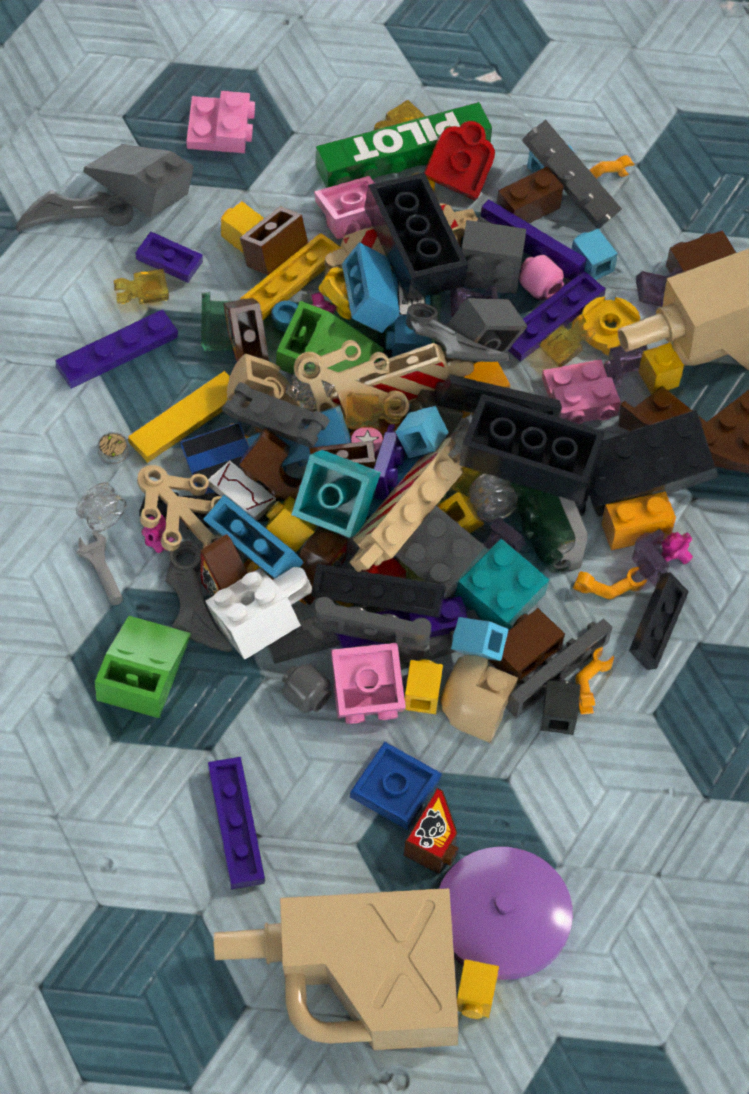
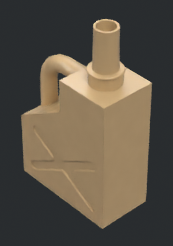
(701, 314)
(378, 953)

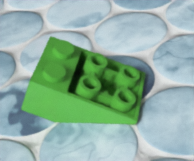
(321, 333)
(141, 666)

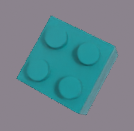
(335, 493)
(502, 586)

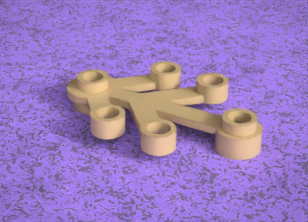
(346, 380)
(177, 506)

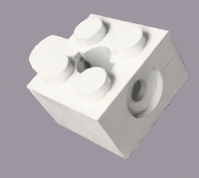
(258, 608)

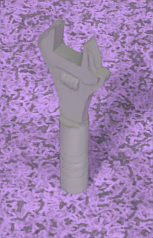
(96, 556)

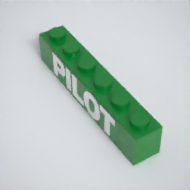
(391, 147)

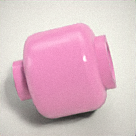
(541, 277)

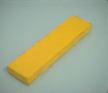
(292, 274)
(181, 419)

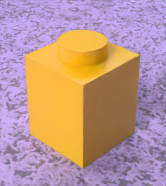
(237, 222)
(661, 368)
(461, 511)
(288, 528)
(423, 686)
(476, 989)

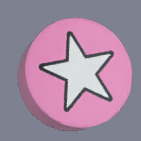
(368, 434)

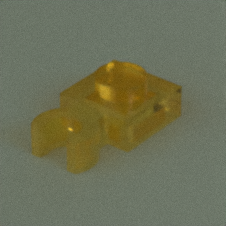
(402, 113)
(146, 286)
(565, 344)
(365, 410)

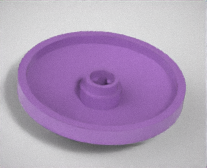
(508, 911)

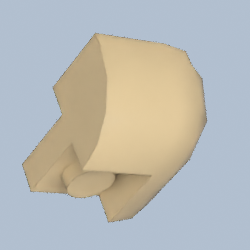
(260, 376)
(476, 696)

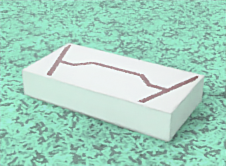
(242, 490)

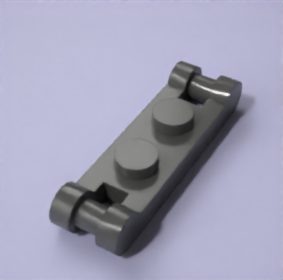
(276, 415)
(371, 626)

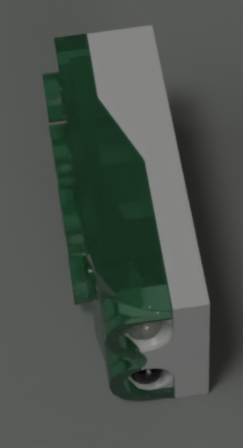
(552, 528)

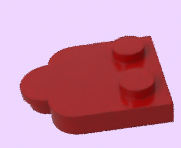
(461, 159)

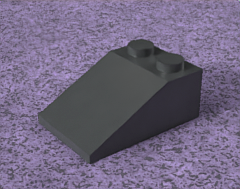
(143, 176)

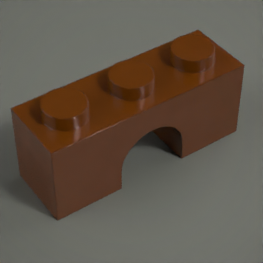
(264, 463)

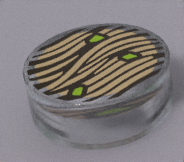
(113, 447)

